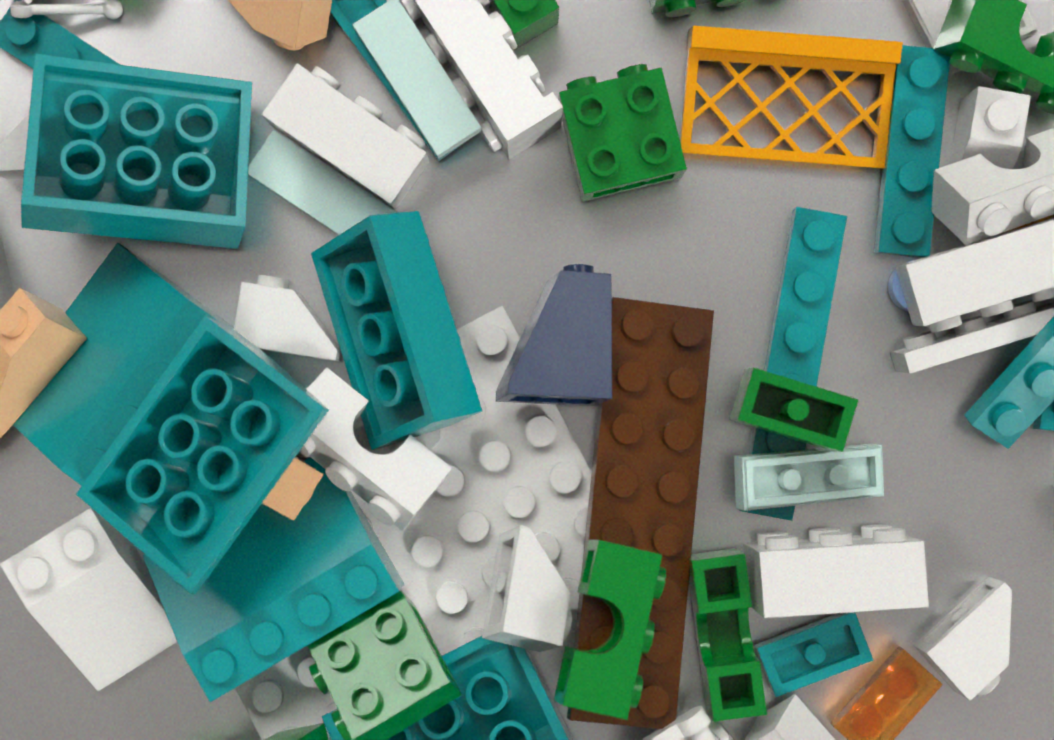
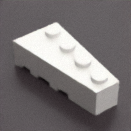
(489, 72)

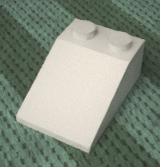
(92, 597)

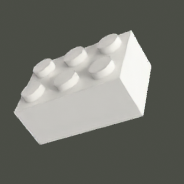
(836, 572)

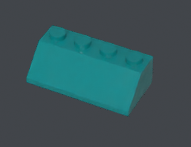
(395, 328)

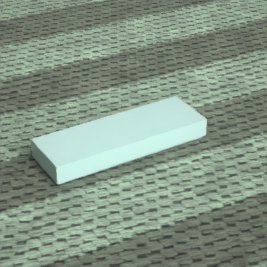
(417, 77)
(312, 185)
(808, 476)

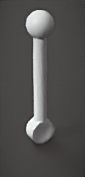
(111, 9)

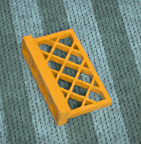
(790, 51)

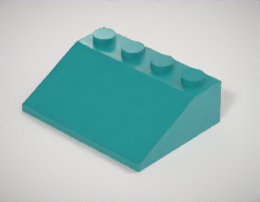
(136, 153)
(133, 333)
(202, 452)
(278, 588)
(498, 701)

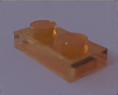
(887, 699)

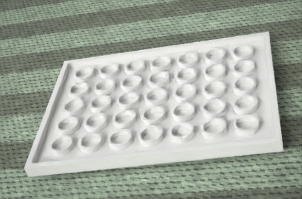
(507, 471)

